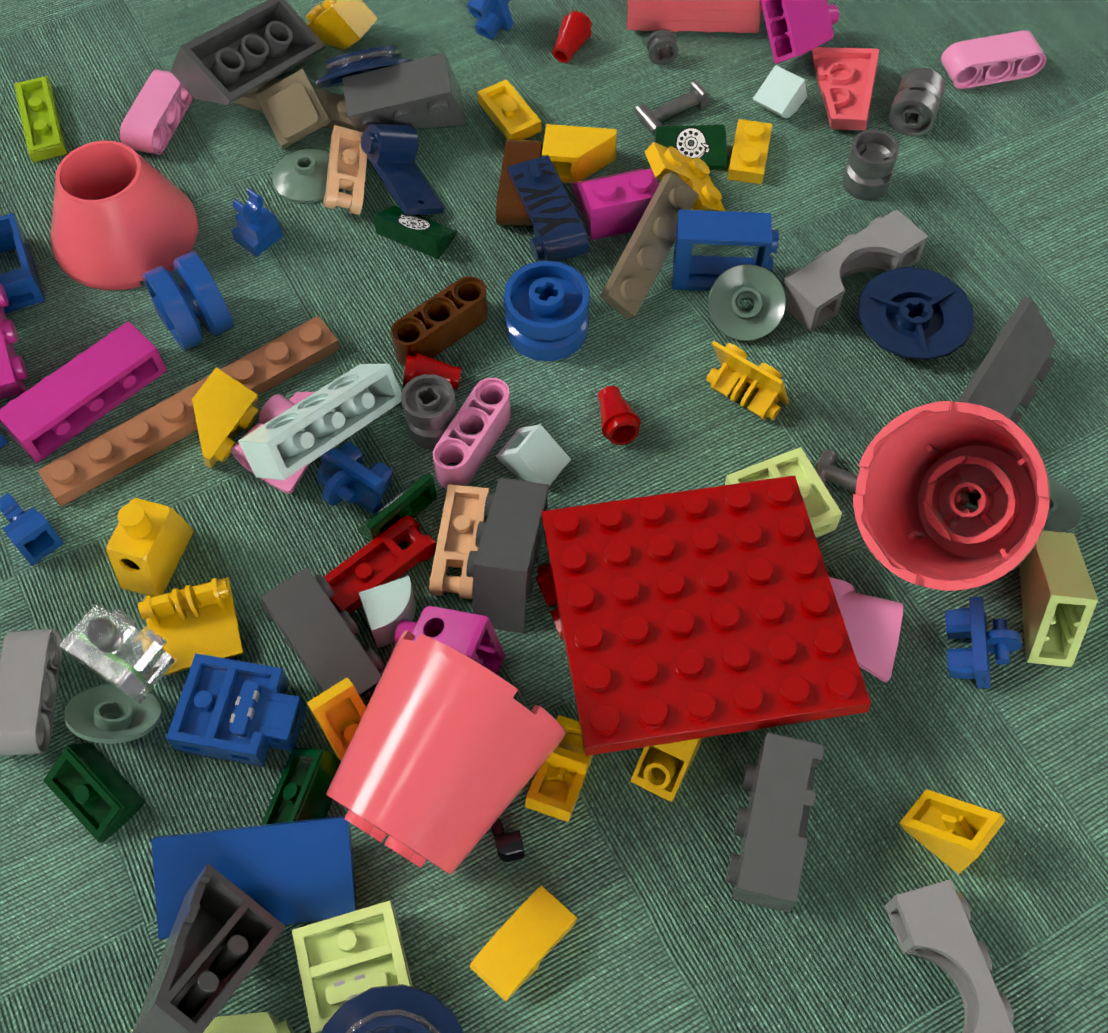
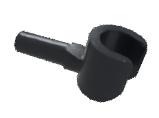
(508, 844)

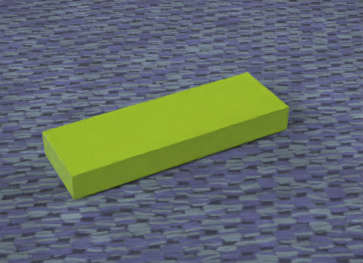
(40, 119)

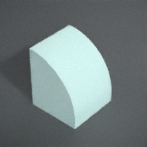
(781, 92)
(533, 455)
(387, 607)

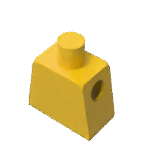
(147, 546)

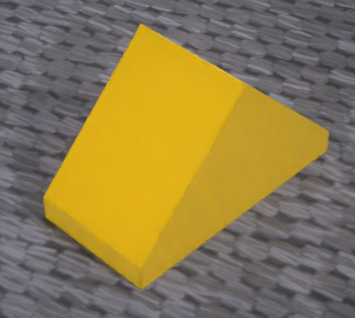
(951, 828)

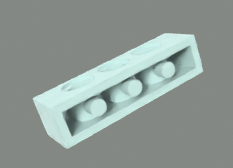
(321, 421)

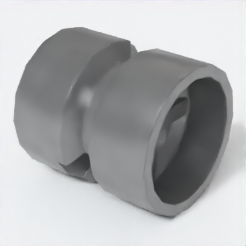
(917, 101)
(870, 164)
(428, 409)

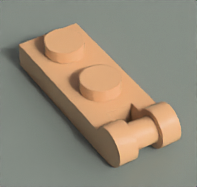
(345, 171)
(456, 538)

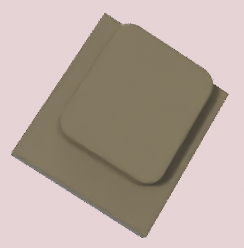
(292, 108)

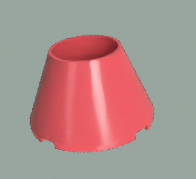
(117, 217)

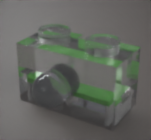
(118, 651)

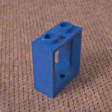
(719, 228)
(22, 284)

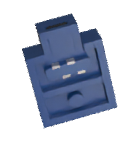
(235, 711)

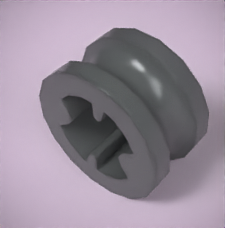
(664, 54)

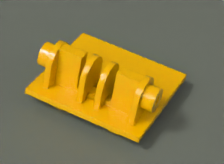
(738, 372)
(195, 621)

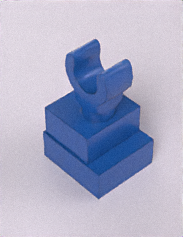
(256, 225)
(29, 530)

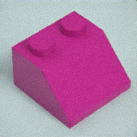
(614, 201)

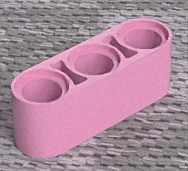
(993, 59)
(155, 113)
(477, 417)

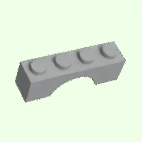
(885, 245)
(936, 927)

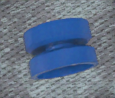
(191, 299)
(546, 310)

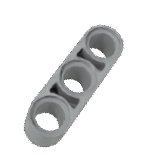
(28, 690)

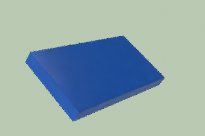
(288, 868)

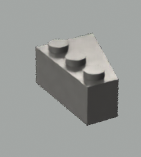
(407, 93)
(507, 552)
(320, 633)
(774, 823)
(207, 955)

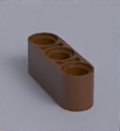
(509, 206)
(441, 320)

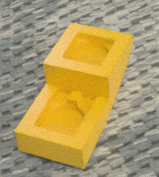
(561, 775)
(523, 943)

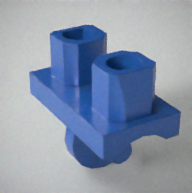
(491, 16)
(348, 479)
(974, 661)

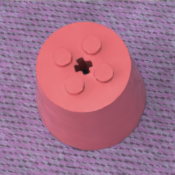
(917, 487)
(439, 753)

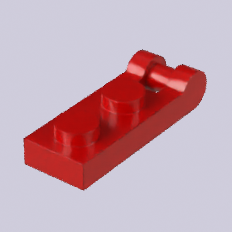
(379, 563)

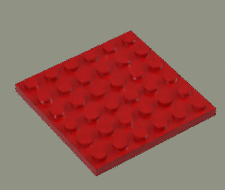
(698, 616)

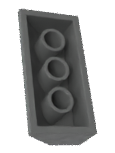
(245, 53)
(1013, 364)

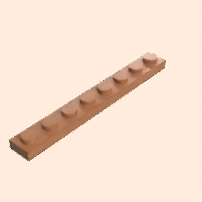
(175, 417)

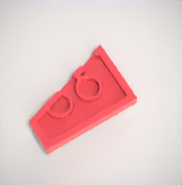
(846, 84)

